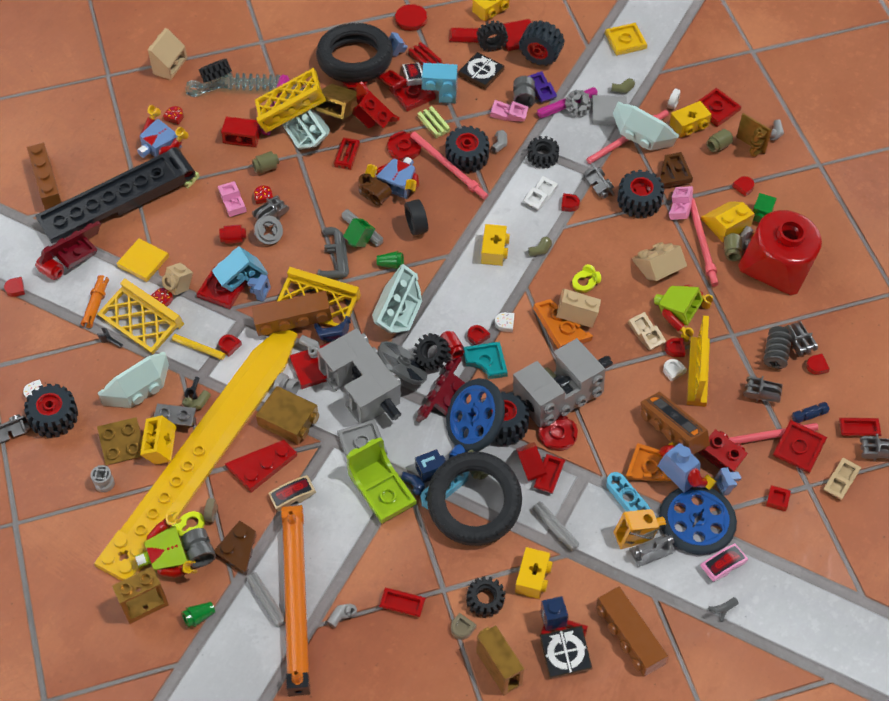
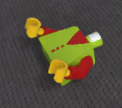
(680, 305)
(165, 550)

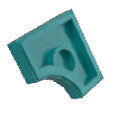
(487, 358)

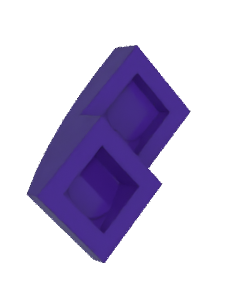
(543, 90)

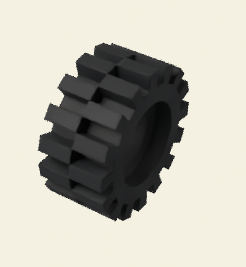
(494, 42)
(215, 70)
(543, 159)
(423, 347)
(485, 585)

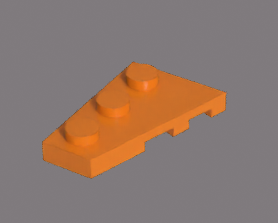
(560, 330)
(645, 465)

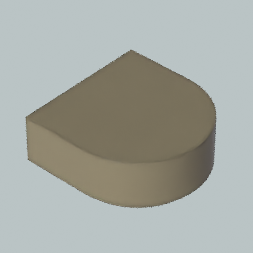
(210, 510)
(462, 627)

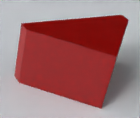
(531, 461)

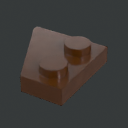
(675, 170)
(237, 547)

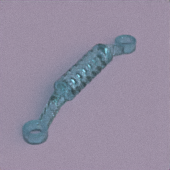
(228, 81)

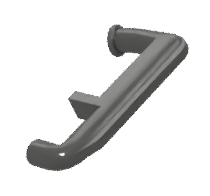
(341, 254)

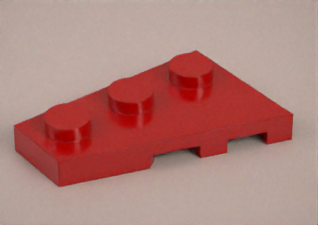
(262, 464)

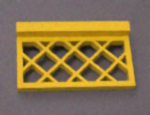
(293, 105)
(321, 283)
(147, 302)
(699, 366)

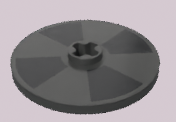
(402, 363)

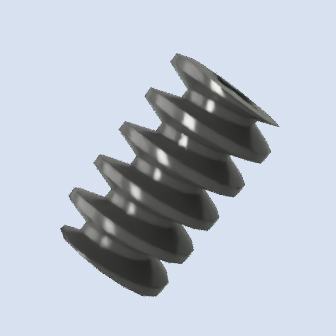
(777, 347)

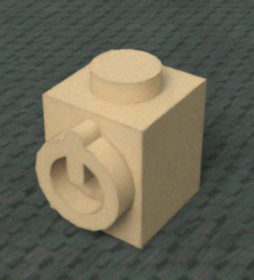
(177, 278)

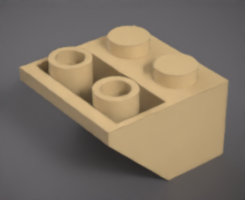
(167, 55)
(660, 260)

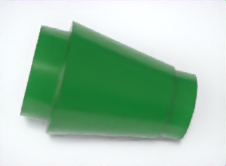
(390, 260)
(198, 613)

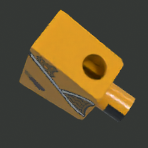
(637, 527)

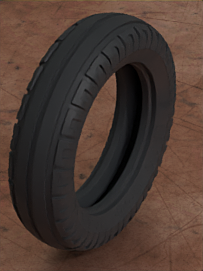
(353, 33)
(474, 534)

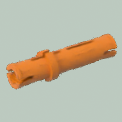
(97, 294)

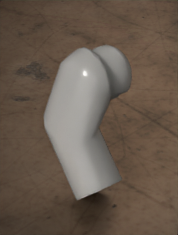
(746, 233)

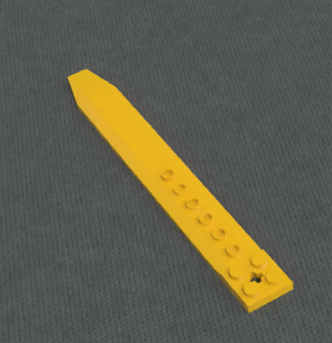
(199, 452)

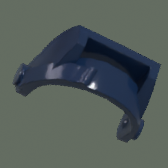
(333, 333)

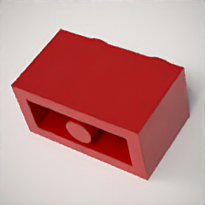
(241, 132)

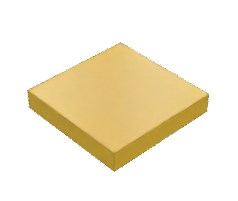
(625, 39)
(142, 260)

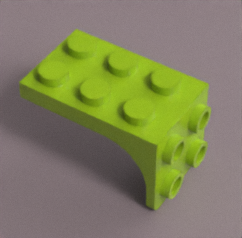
(378, 480)

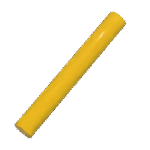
(199, 347)

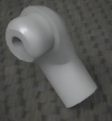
(778, 131)
(501, 141)
(311, 344)
(341, 612)

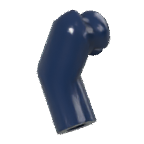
(415, 481)

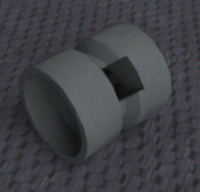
(524, 90)
(198, 547)

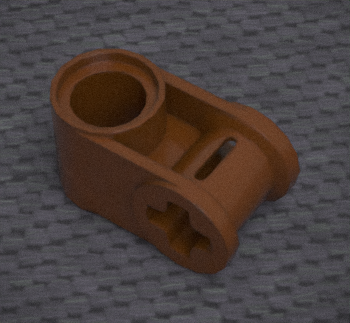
(373, 189)

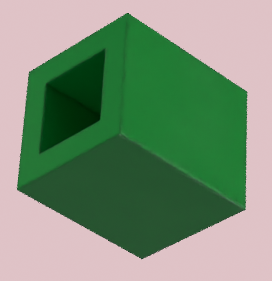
(763, 206)
(359, 232)

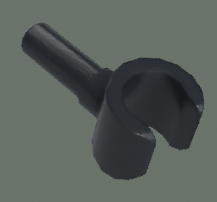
(107, 338)
(188, 391)

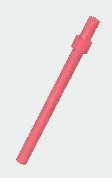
(618, 142)
(472, 185)
(710, 268)
(766, 435)

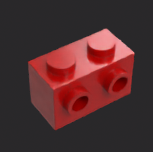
(723, 451)

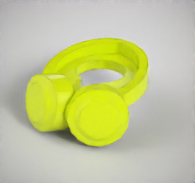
(587, 271)
(179, 527)

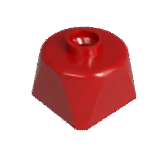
(782, 250)

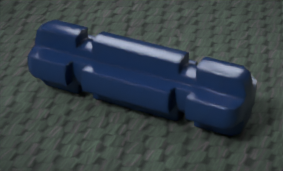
(810, 412)

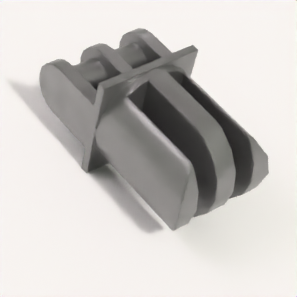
(273, 207)
(801, 338)
(762, 389)
(878, 445)

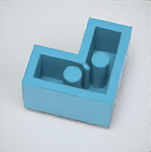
(442, 79)
(237, 268)

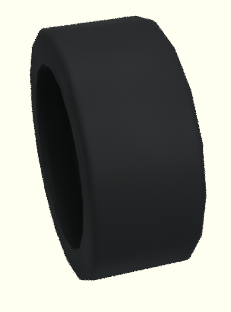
(416, 217)

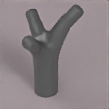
(724, 608)

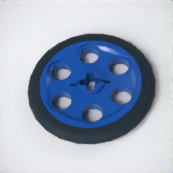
(491, 426)
(710, 498)

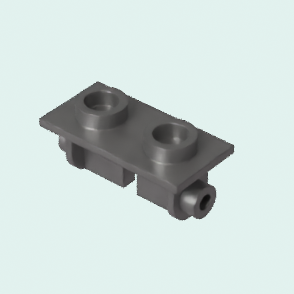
(596, 175)
(177, 414)
(14, 425)
(653, 549)

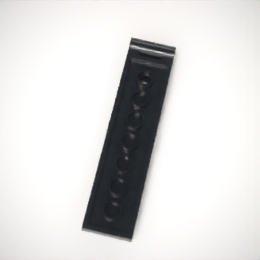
(117, 194)

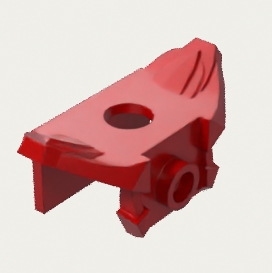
(371, 109)

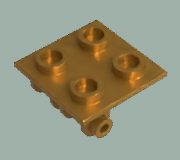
(754, 134)
(120, 440)

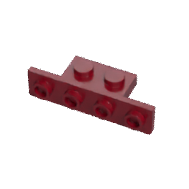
(73, 248)
(443, 392)

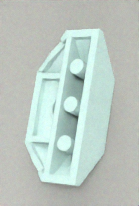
(643, 127)
(307, 129)
(398, 302)
(136, 382)

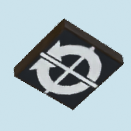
(481, 70)
(565, 652)

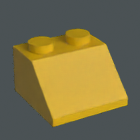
(729, 219)

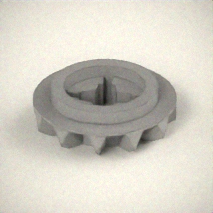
(571, 105)
(277, 229)

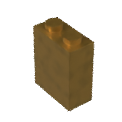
(338, 101)
(287, 415)
(499, 659)

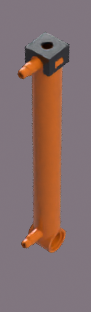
(295, 601)

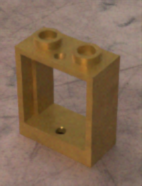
(149, 595)

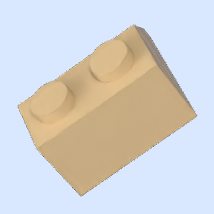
(578, 308)

